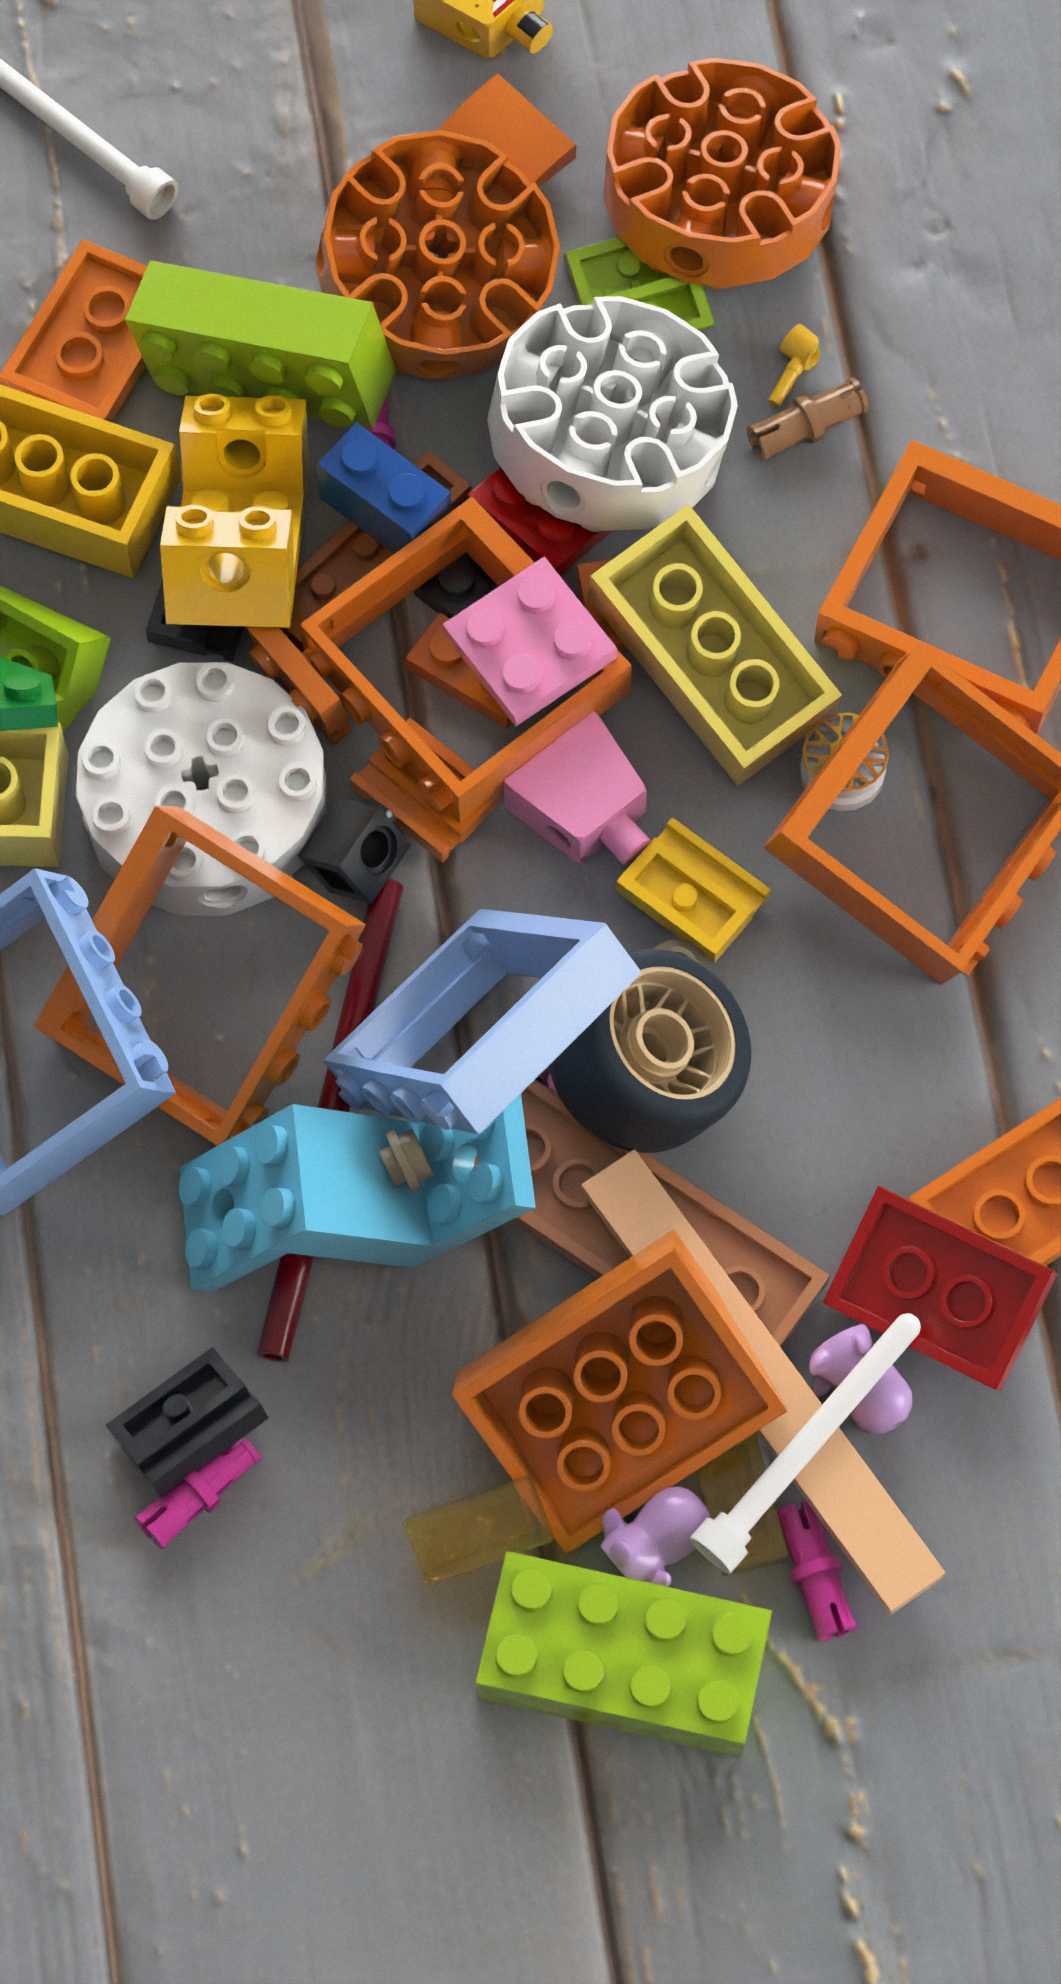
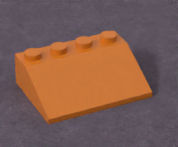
(619, 1390)

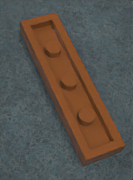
(354, 554)

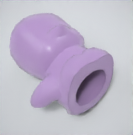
(885, 1404)
(656, 1535)

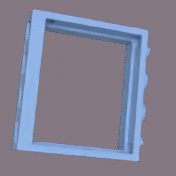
(580, 975)
(117, 1014)

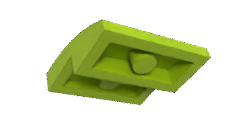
(615, 271)

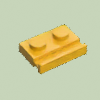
(693, 889)

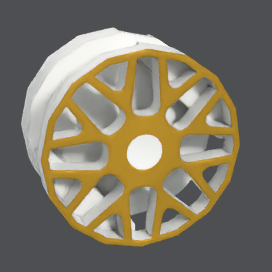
(866, 780)

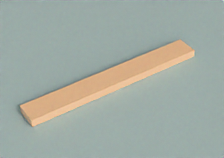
(836, 1478)

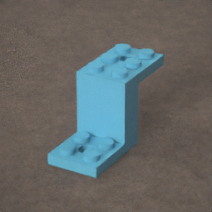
(320, 1189)

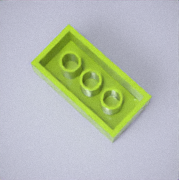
(261, 340)
(623, 1654)

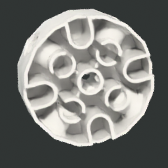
(610, 413)
(192, 732)

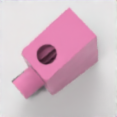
(581, 794)

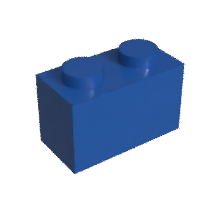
(380, 489)

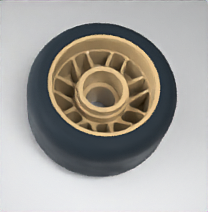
(657, 1058)

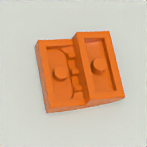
(515, 128)

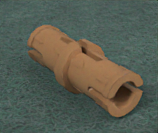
(807, 419)

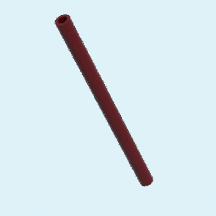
(358, 1004)

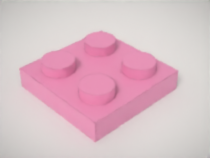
(530, 641)

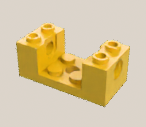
(241, 512)

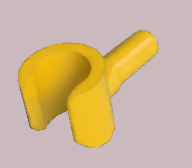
(804, 352)

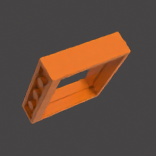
(979, 499)
(461, 531)
(996, 732)
(121, 915)

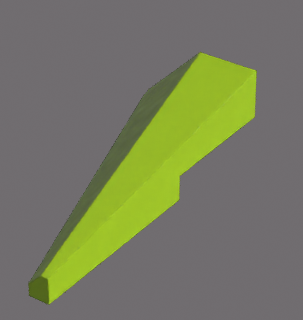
(56, 647)

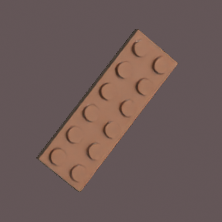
(565, 1155)

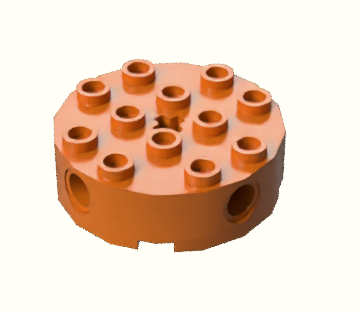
(721, 173)
(450, 200)

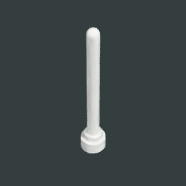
(149, 188)
(725, 1537)

